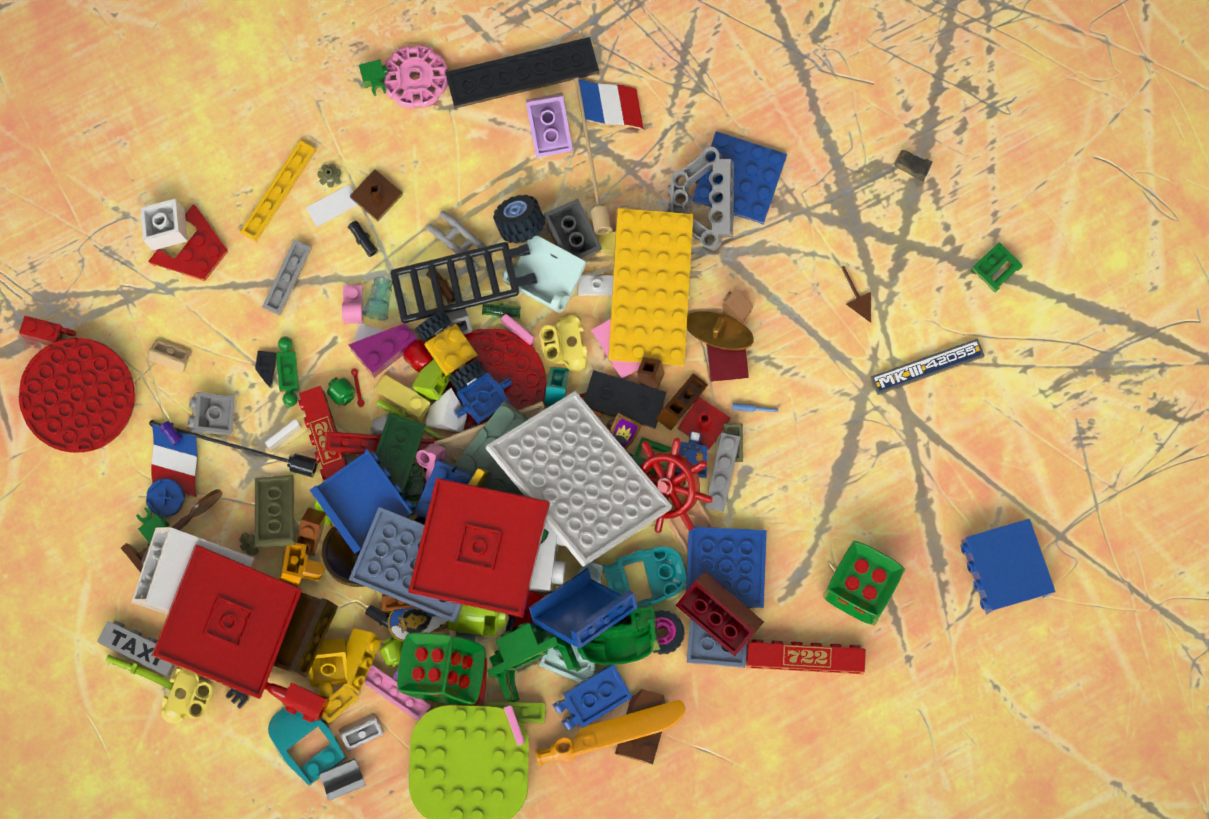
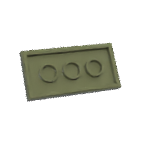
(274, 511)

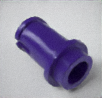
(170, 432)

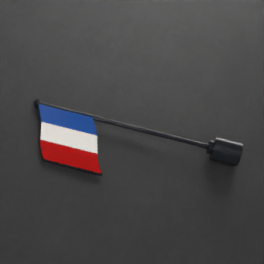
(180, 461)

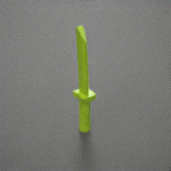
(391, 409)
(135, 669)

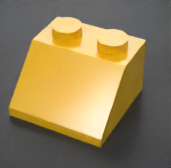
(330, 663)

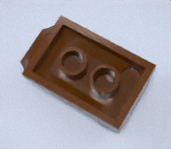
(642, 748)

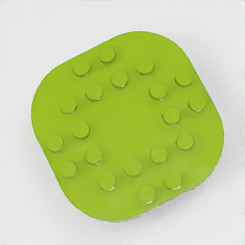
(467, 764)

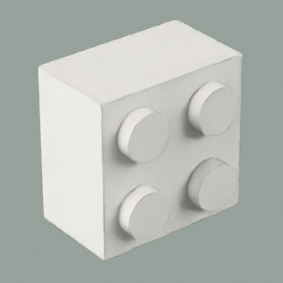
(164, 224)

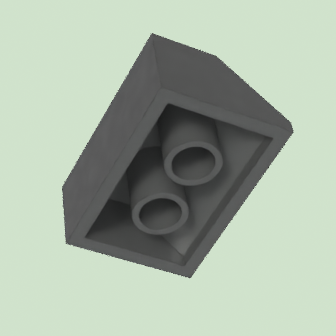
(572, 230)

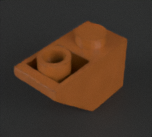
(311, 529)

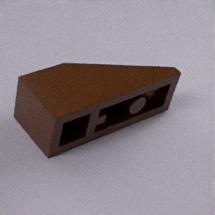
(681, 402)

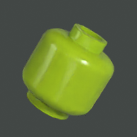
(391, 651)

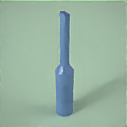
(751, 408)

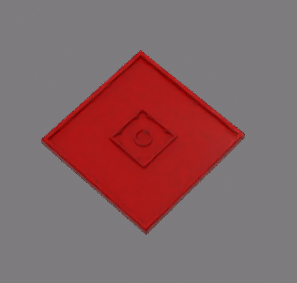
(479, 547)
(227, 622)

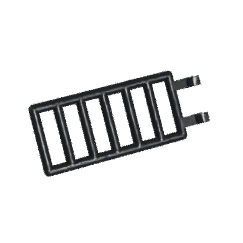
(459, 304)

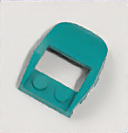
(663, 570)
(288, 729)

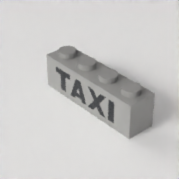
(133, 646)

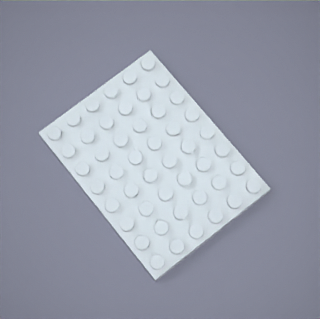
(584, 473)

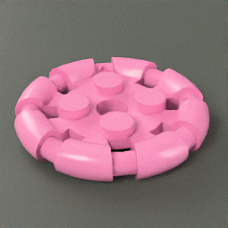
(419, 86)

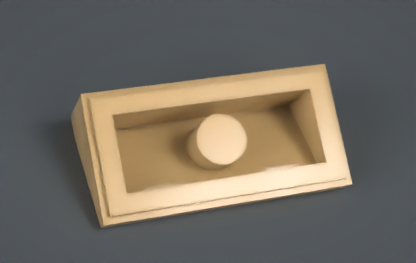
(169, 355)

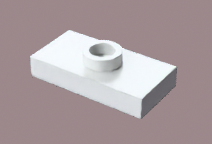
(595, 285)

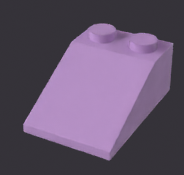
(549, 125)

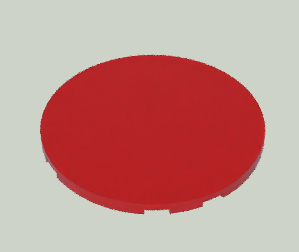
(502, 347)
(76, 395)

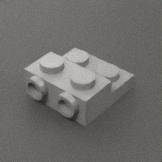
(211, 413)

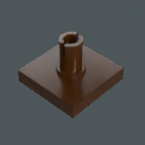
(376, 195)

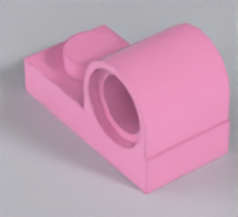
(352, 304)
(428, 457)

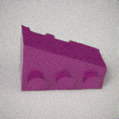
(383, 348)

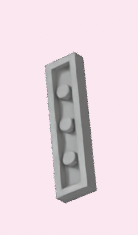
(287, 277)
(723, 471)

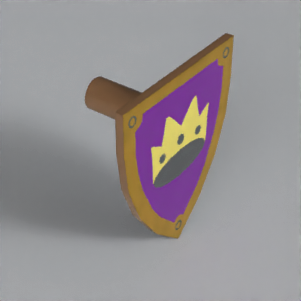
(624, 430)

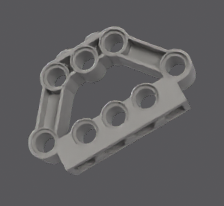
(695, 171)

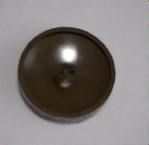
(339, 558)

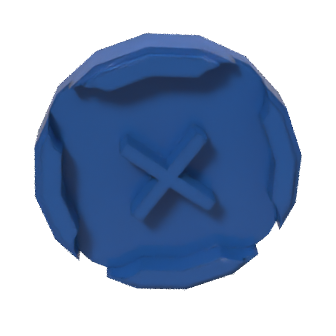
(165, 497)

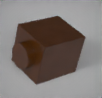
(650, 372)

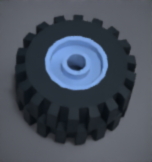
(519, 218)

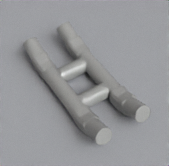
(457, 227)

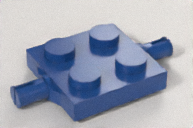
(482, 397)

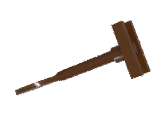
(199, 508)

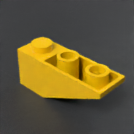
(360, 655)

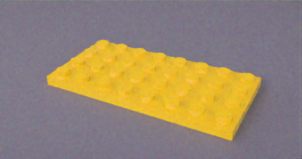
(650, 286)

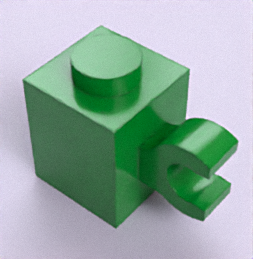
(373, 75)
(150, 524)

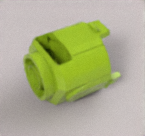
(477, 621)

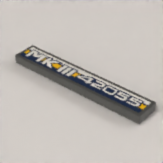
(927, 366)

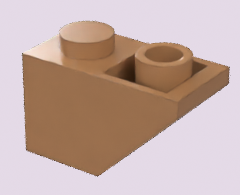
(737, 306)

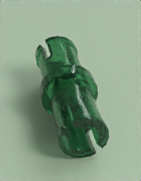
(501, 310)

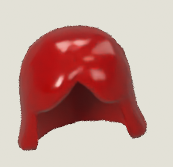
(417, 355)

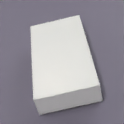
(282, 435)

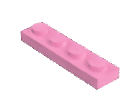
(388, 689)

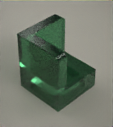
(414, 488)

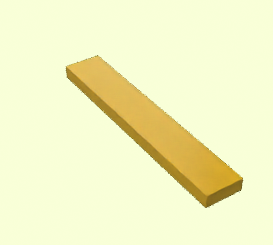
(278, 191)

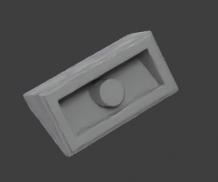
(360, 731)

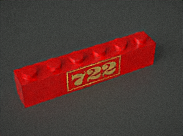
(320, 421)
(805, 657)

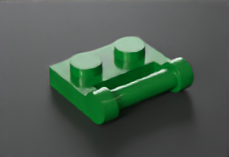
(993, 262)

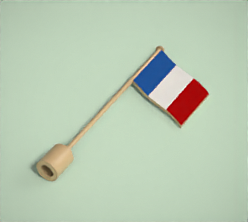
(607, 106)

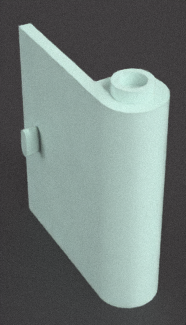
(554, 276)

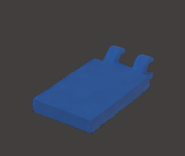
(593, 697)

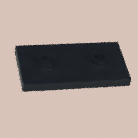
(616, 395)

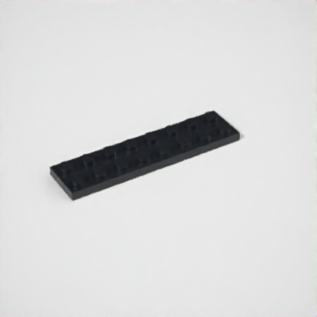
(522, 72)

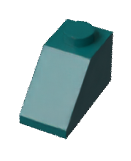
(556, 385)

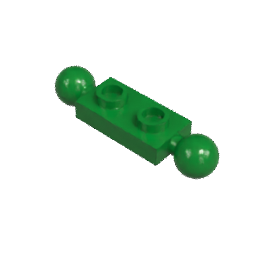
(287, 371)

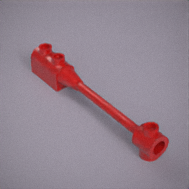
(299, 700)

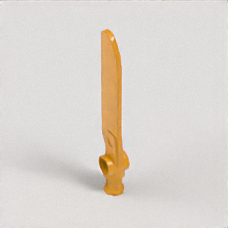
(614, 732)

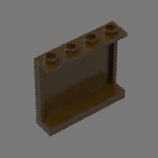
(305, 634)

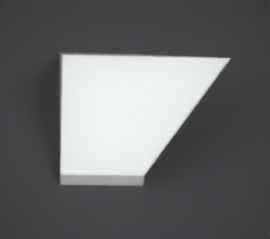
(442, 414)

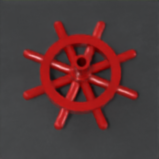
(670, 484)

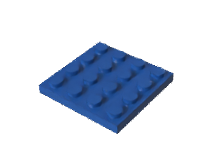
(755, 176)
(732, 559)

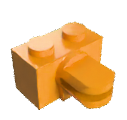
(296, 566)

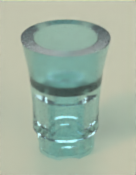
(379, 299)

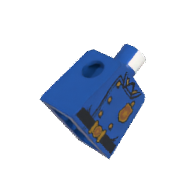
(694, 453)

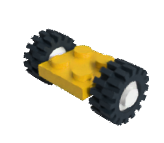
(450, 349)

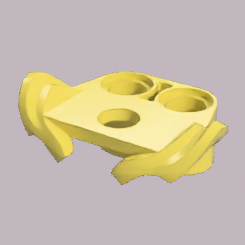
(572, 357)
(174, 709)

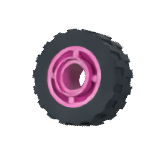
(675, 633)

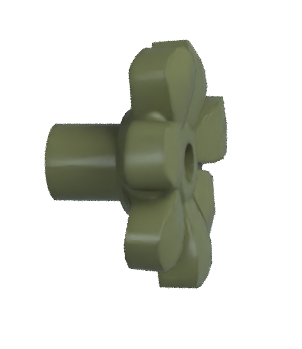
(329, 175)
(248, 544)

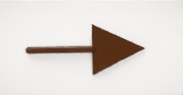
(861, 304)

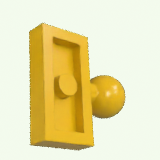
(339, 701)

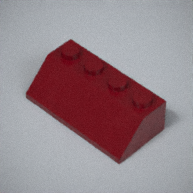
(719, 613)

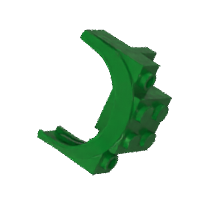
(624, 641)
(521, 648)

